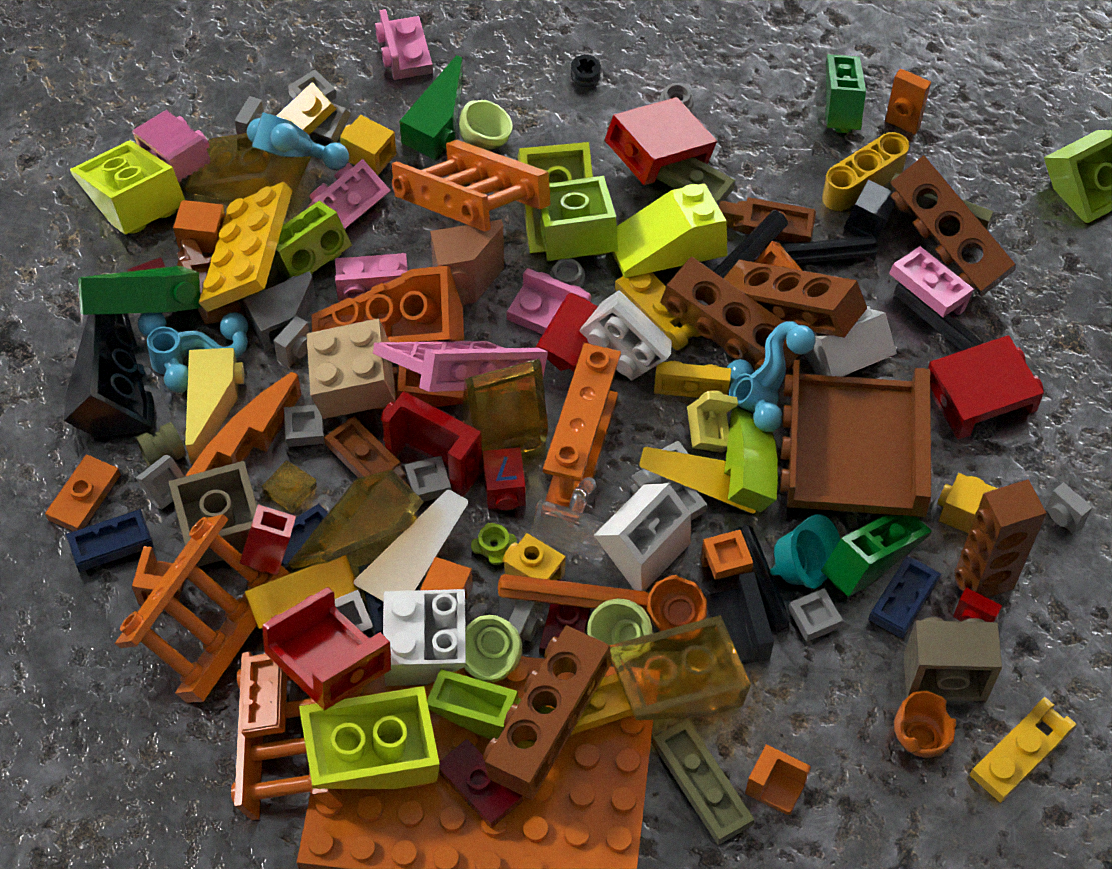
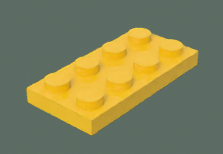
(245, 246)

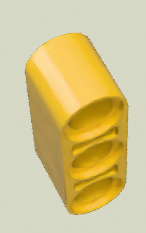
(875, 162)
(292, 589)

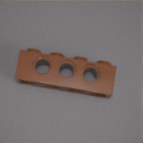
(924, 179)
(808, 298)
(725, 304)
(1000, 539)
(527, 768)

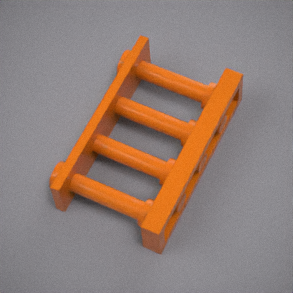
(475, 166)
(582, 423)
(219, 645)
(248, 788)

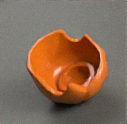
(675, 603)
(924, 725)

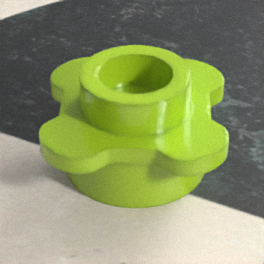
(493, 533)

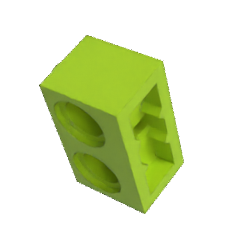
(303, 237)

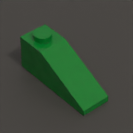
(844, 93)
(434, 115)
(140, 291)
(872, 551)

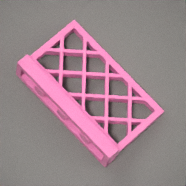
(448, 363)

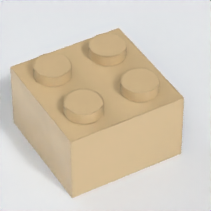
(345, 371)

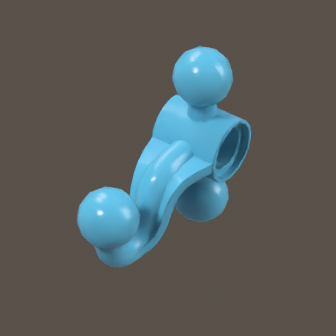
(288, 140)
(170, 362)
(759, 389)

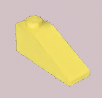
(210, 395)

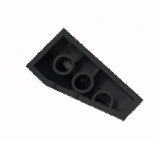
(106, 381)

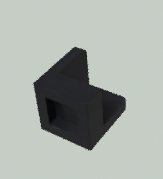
(870, 211)

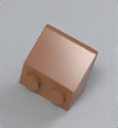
(472, 256)

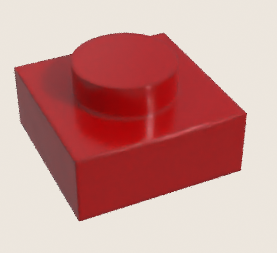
(976, 606)

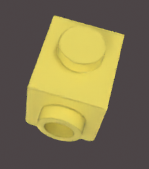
(709, 421)

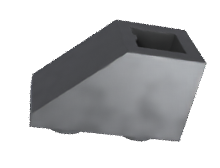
(275, 307)

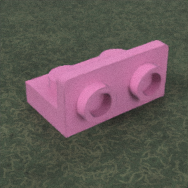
(404, 46)
(352, 193)
(361, 273)
(932, 282)
(540, 300)

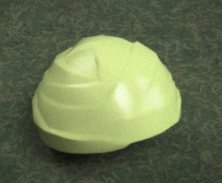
(484, 124)
(618, 621)
(492, 648)

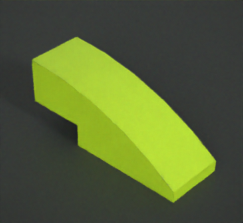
(751, 463)
(475, 704)

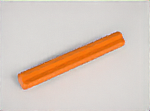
(565, 592)

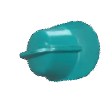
(805, 551)

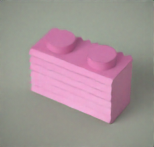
(174, 143)

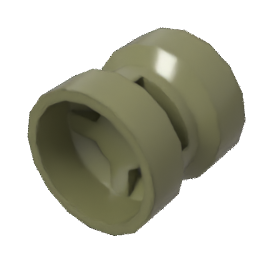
(164, 443)

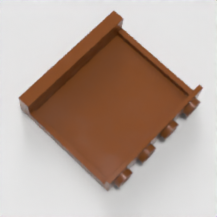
(857, 443)

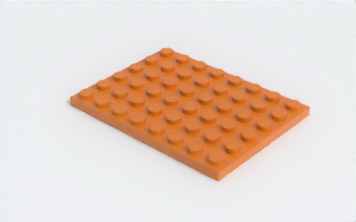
(579, 818)

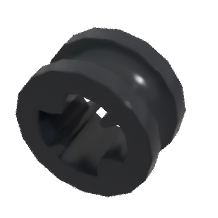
(588, 62)

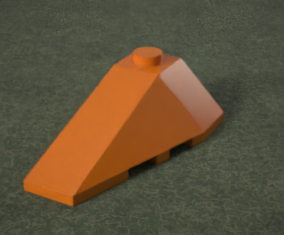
(411, 308)

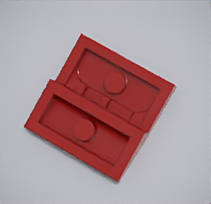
(563, 336)

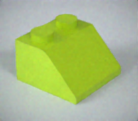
(1084, 174)
(578, 219)

